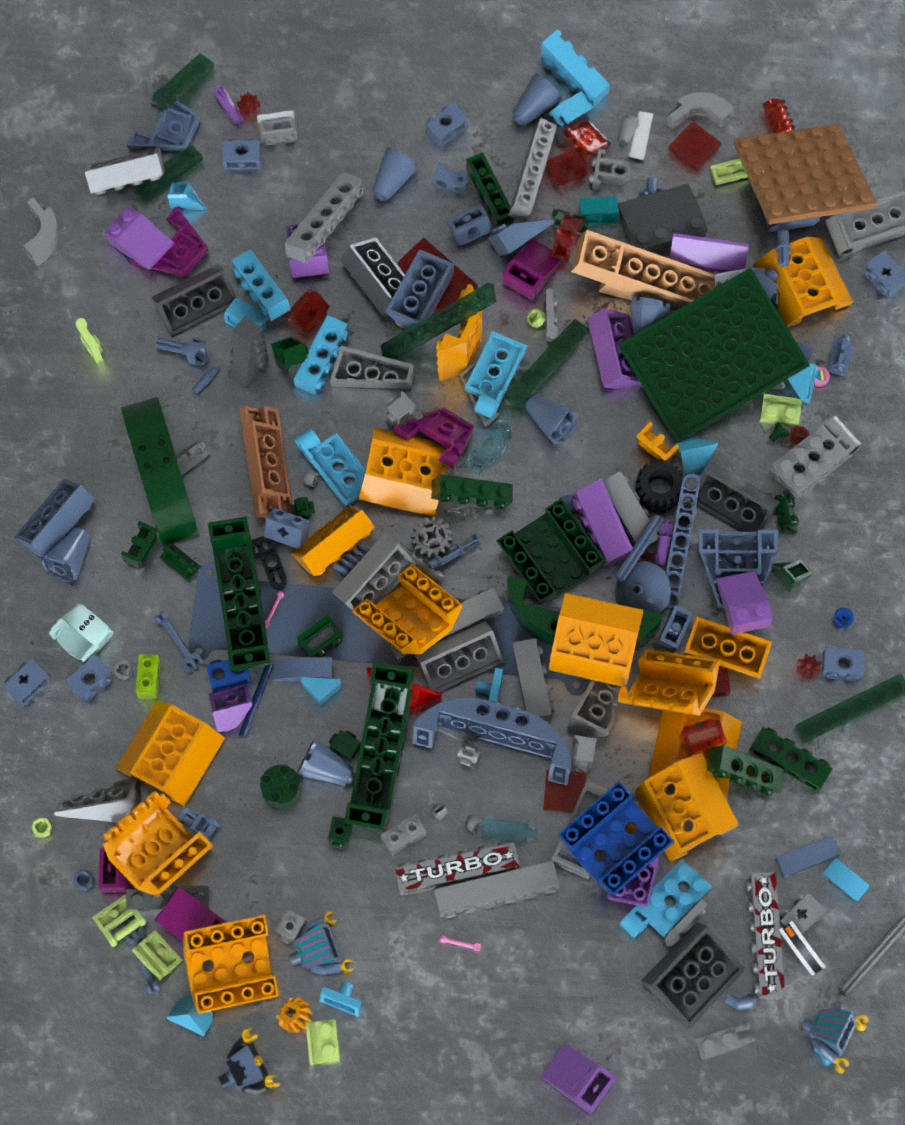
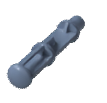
(455, 551)

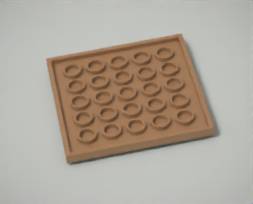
(804, 173)

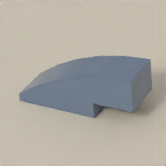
(295, 668)

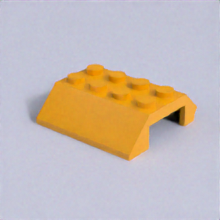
(672, 682)
(153, 846)

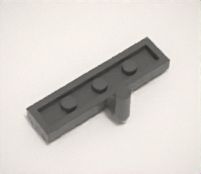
(141, 900)

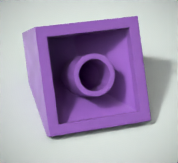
(230, 706)

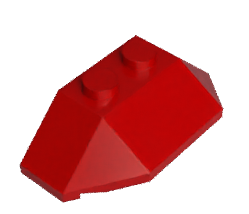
(421, 697)

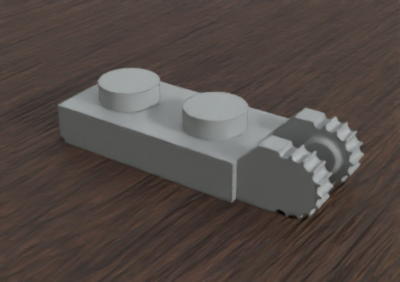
(550, 329)
(684, 924)
(722, 1041)

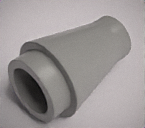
(628, 127)

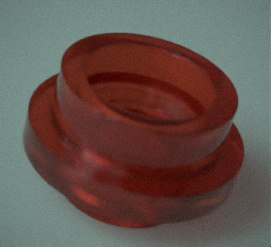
(799, 429)

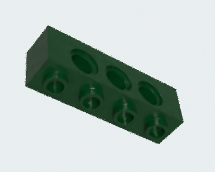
(489, 189)
(796, 769)
(745, 770)

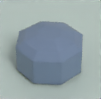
(83, 880)

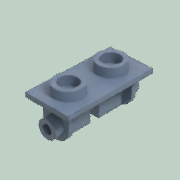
(840, 355)

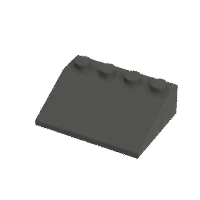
(656, 216)
(693, 974)

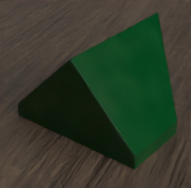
(791, 573)

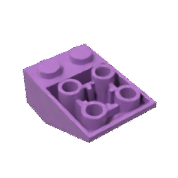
(316, 265)
(640, 887)
(578, 1078)

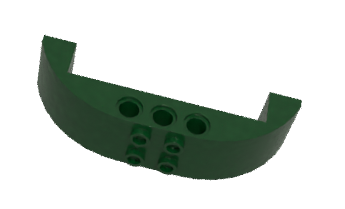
(159, 471)
(239, 594)
(543, 622)
(381, 746)

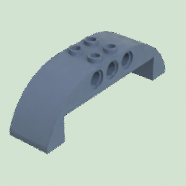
(497, 725)

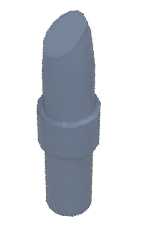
(205, 379)

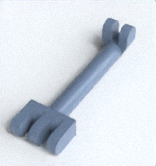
(189, 657)
(152, 986)

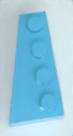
(573, 68)

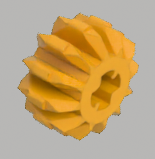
(294, 1014)

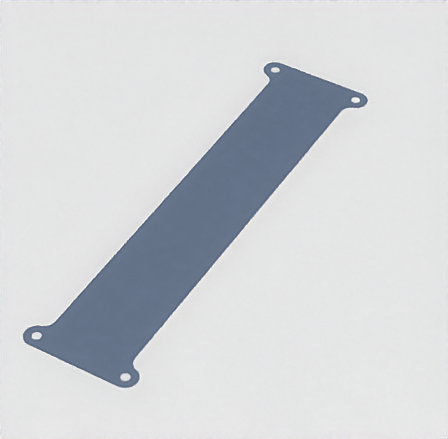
(308, 604)

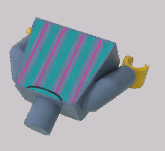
(318, 949)
(832, 1032)

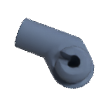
(651, 187)
(743, 1003)

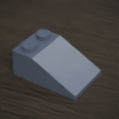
(510, 237)

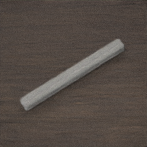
(873, 956)

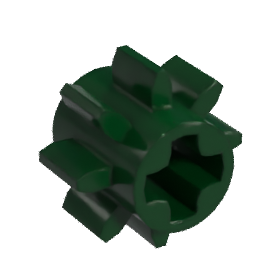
(303, 508)

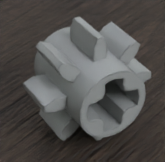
(469, 753)

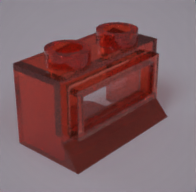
(702, 736)

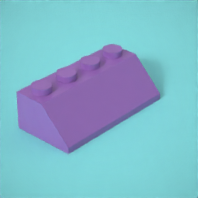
(709, 254)
(607, 331)
(602, 522)

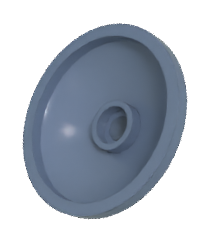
(653, 585)

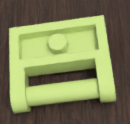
(90, 341)
(114, 916)

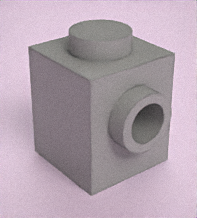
(290, 927)

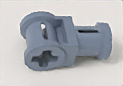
(199, 823)

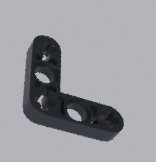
(266, 554)

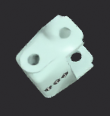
(81, 633)

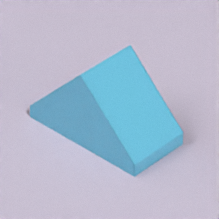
(804, 382)
(321, 688)

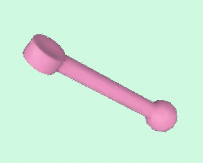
(280, 595)
(477, 947)

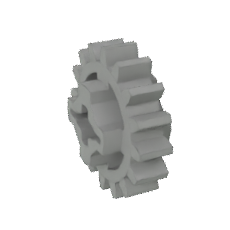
(424, 532)

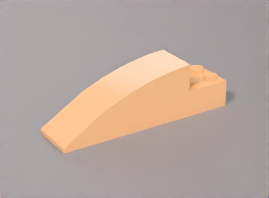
(638, 273)

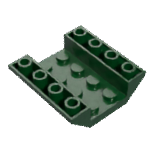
(552, 553)

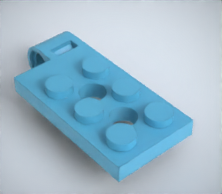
(493, 388)
(325, 455)
(665, 917)

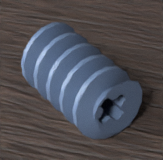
(351, 561)

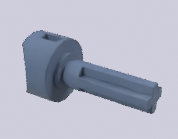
(195, 350)

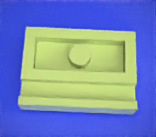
(780, 409)
(157, 955)
(322, 1042)

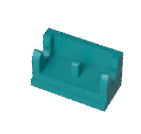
(599, 210)

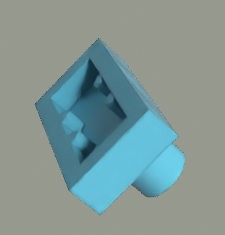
(491, 688)
(341, 1000)

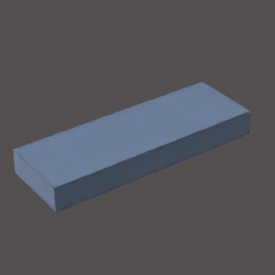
(808, 856)

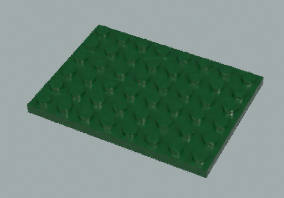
(713, 355)

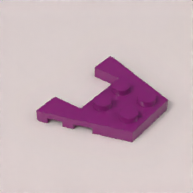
(186, 250)
(445, 429)

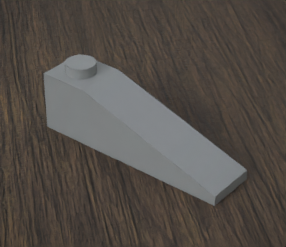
(595, 711)
(104, 804)

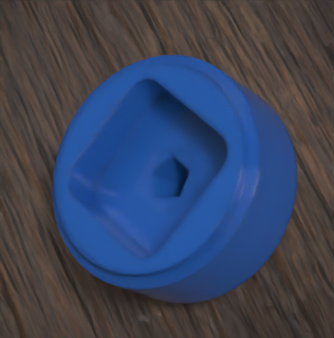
(844, 617)

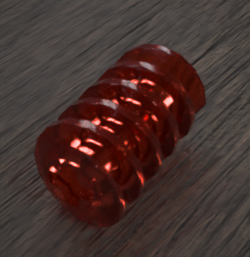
(777, 115)

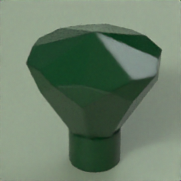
(780, 431)

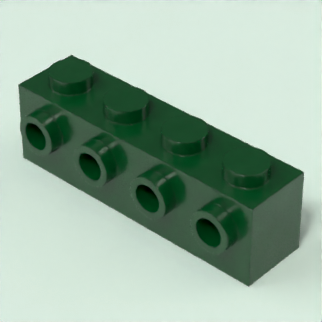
(472, 491)

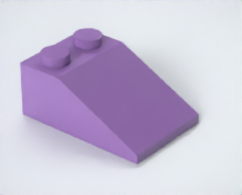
(137, 238)
(744, 602)

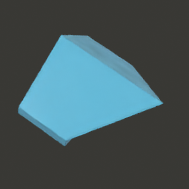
(184, 197)
(694, 454)
(185, 1014)

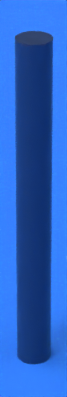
(255, 700)

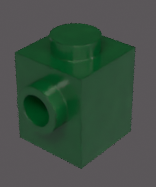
(345, 745)
(339, 833)

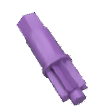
(226, 101)
(664, 543)

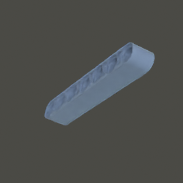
(682, 531)

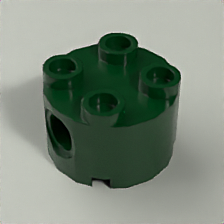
(280, 786)

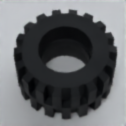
(663, 471)

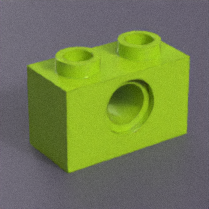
(148, 677)

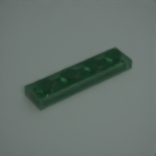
(183, 81)
(172, 169)

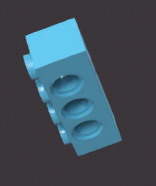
(260, 284)
(330, 329)

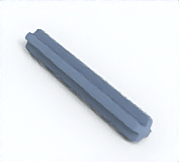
(639, 548)

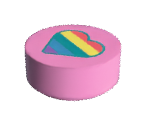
(822, 377)

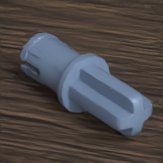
(783, 248)

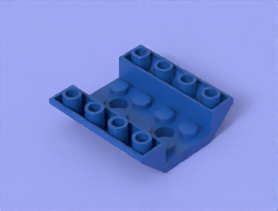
(604, 829)

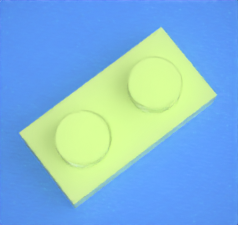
(728, 171)

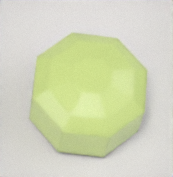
(536, 317)
(41, 827)

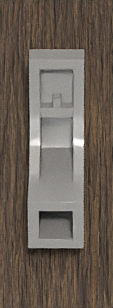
(703, 104)
(46, 241)

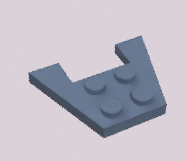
(172, 131)

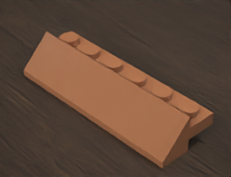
(266, 460)

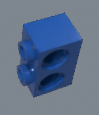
(229, 678)

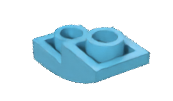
(846, 879)

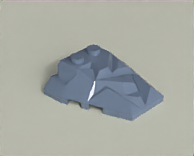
(737, 553)

